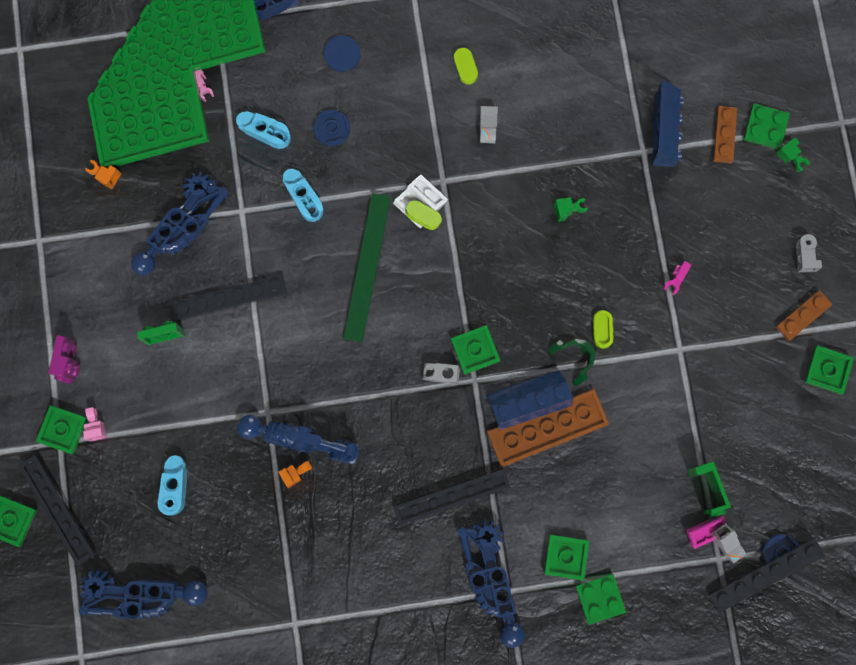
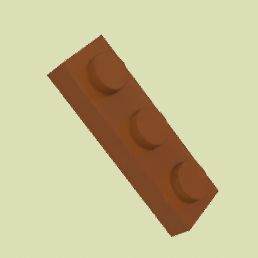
(725, 134)
(803, 315)

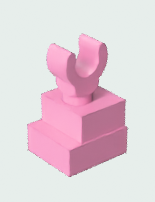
(201, 85)
(95, 429)

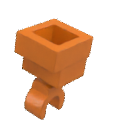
(105, 176)
(291, 475)

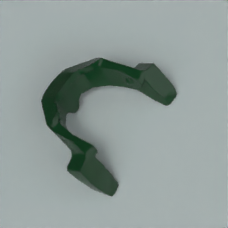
(587, 349)

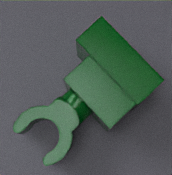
(790, 152)
(564, 208)

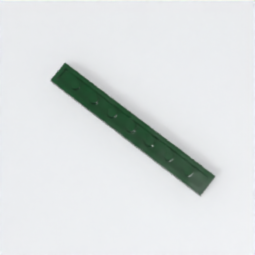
(367, 268)

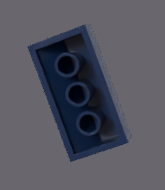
(666, 125)
(530, 399)

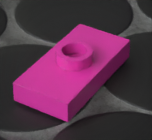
(701, 533)

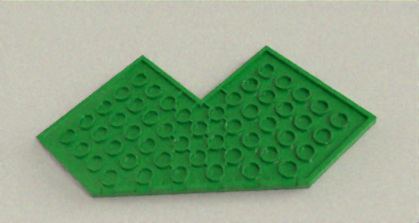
(151, 91)

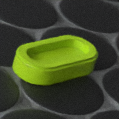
(465, 66)
(423, 215)
(603, 329)

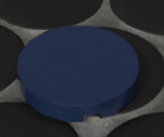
(342, 53)
(331, 128)
(777, 546)

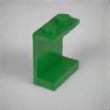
(716, 488)

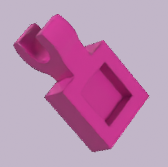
(679, 273)

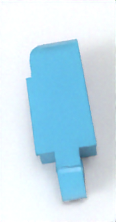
(251, 122)
(294, 183)
(174, 469)

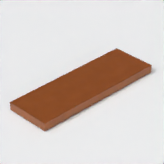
(548, 430)

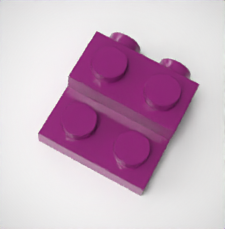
(62, 365)

